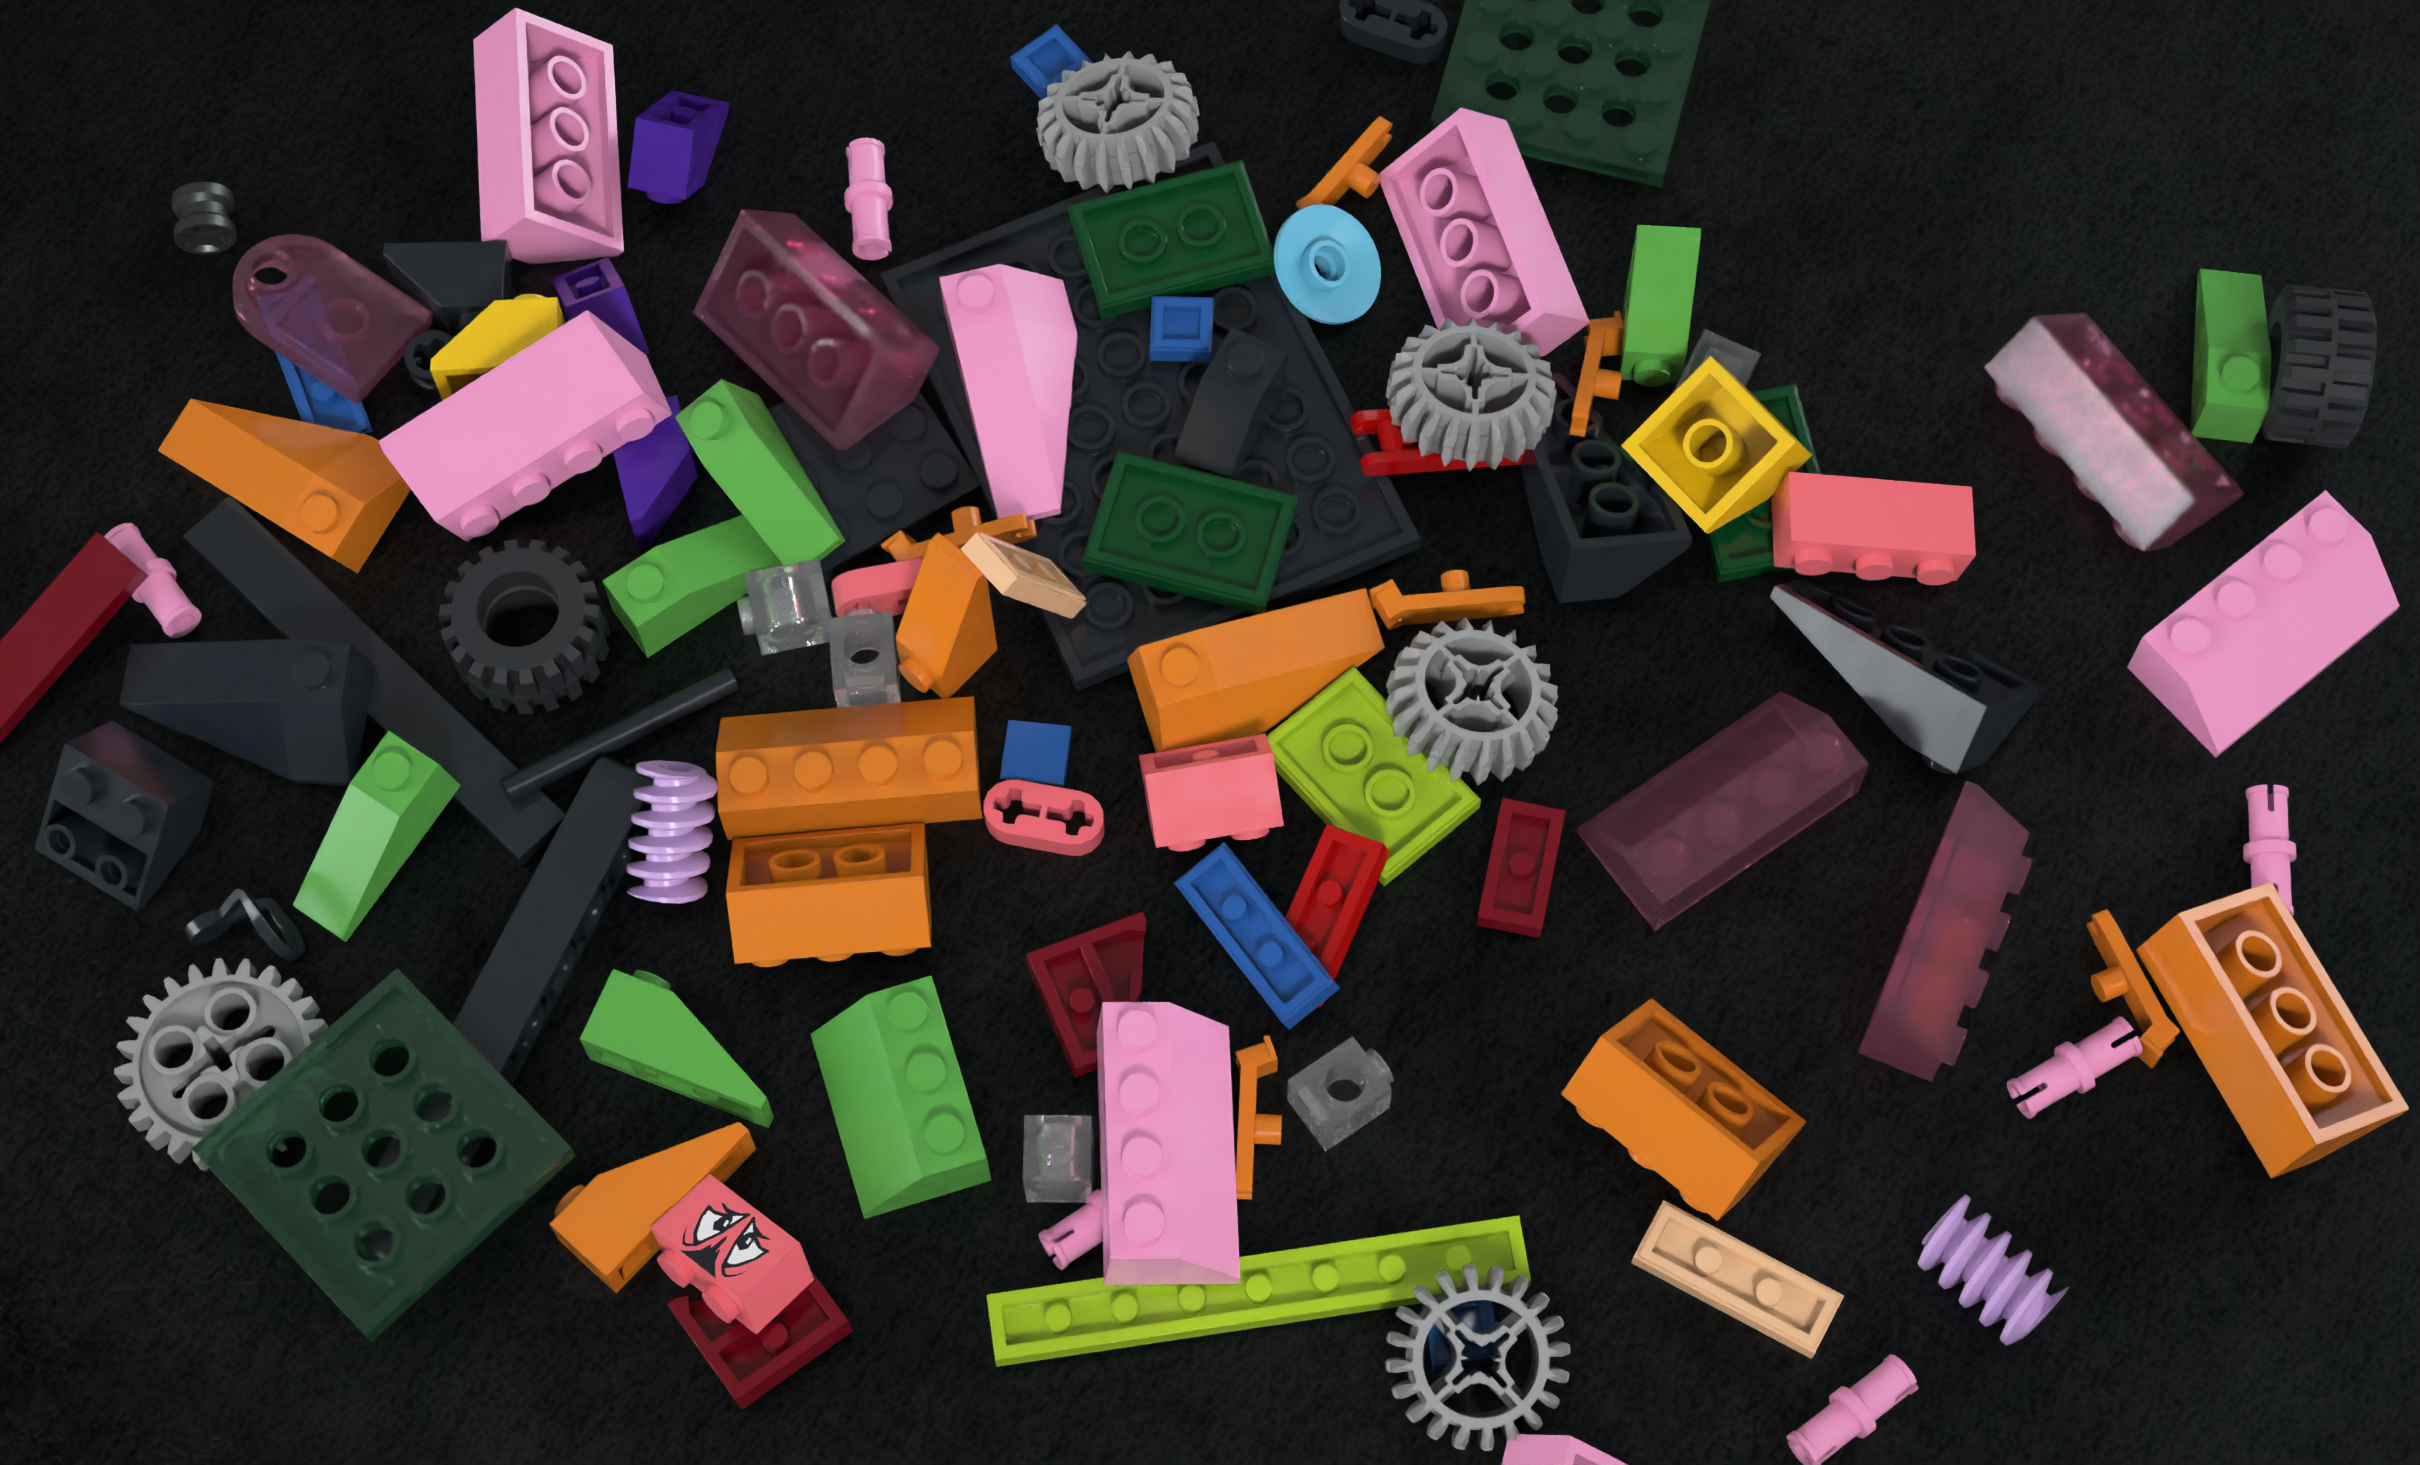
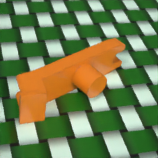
(1352, 168)
(1603, 340)
(966, 523)
(1451, 604)
(2127, 979)
(1252, 1127)

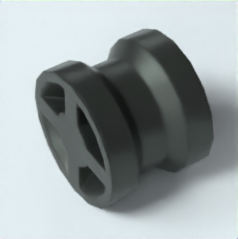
(203, 218)

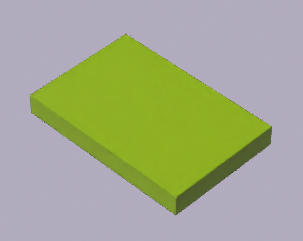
(1360, 778)

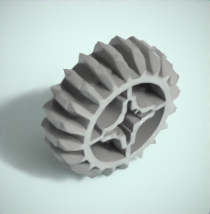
(1118, 121)
(1471, 393)
(1473, 732)
(1453, 1378)

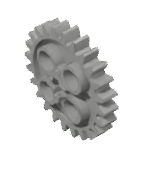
(195, 1019)

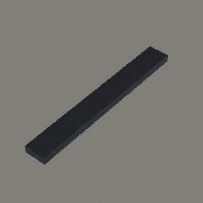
(399, 697)

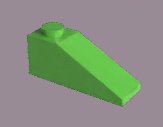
(1659, 304)
(2230, 357)
(759, 472)
(686, 581)
(373, 834)
(656, 1038)

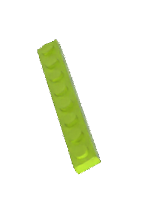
(1271, 1292)

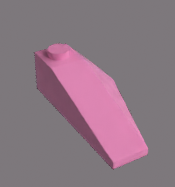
(1017, 374)

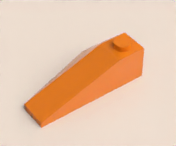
(304, 476)
(1250, 670)

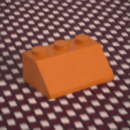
(829, 894)
(1682, 1108)

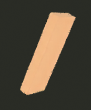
(1024, 575)
(1737, 1279)

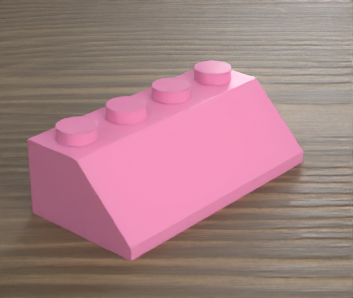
(547, 141)
(1481, 233)
(527, 426)
(2267, 624)
(1166, 1146)

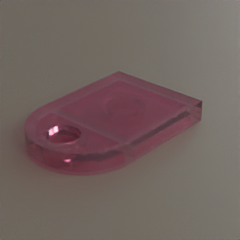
(326, 313)

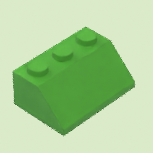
(900, 1099)

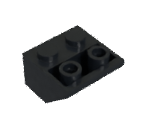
(122, 812)

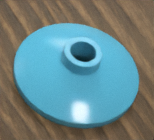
(1343, 255)

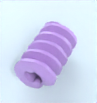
(674, 833)
(1988, 1272)

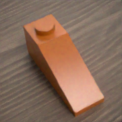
(946, 622)
(613, 1215)

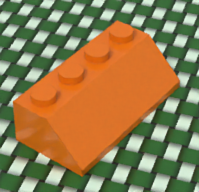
(848, 768)
(2270, 1028)

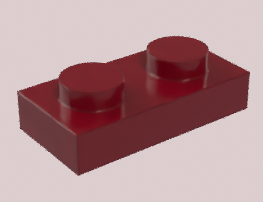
(1521, 868)

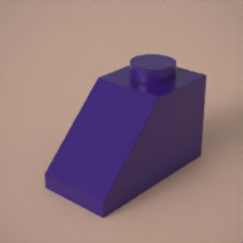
(675, 145)
(601, 292)
(655, 475)

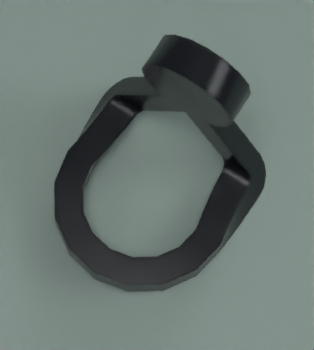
(216, 922)

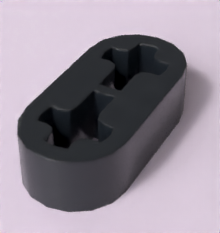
(1392, 27)

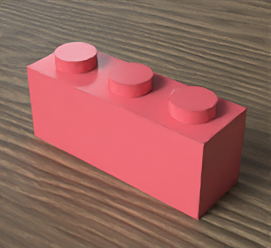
(1873, 527)

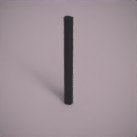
(618, 734)

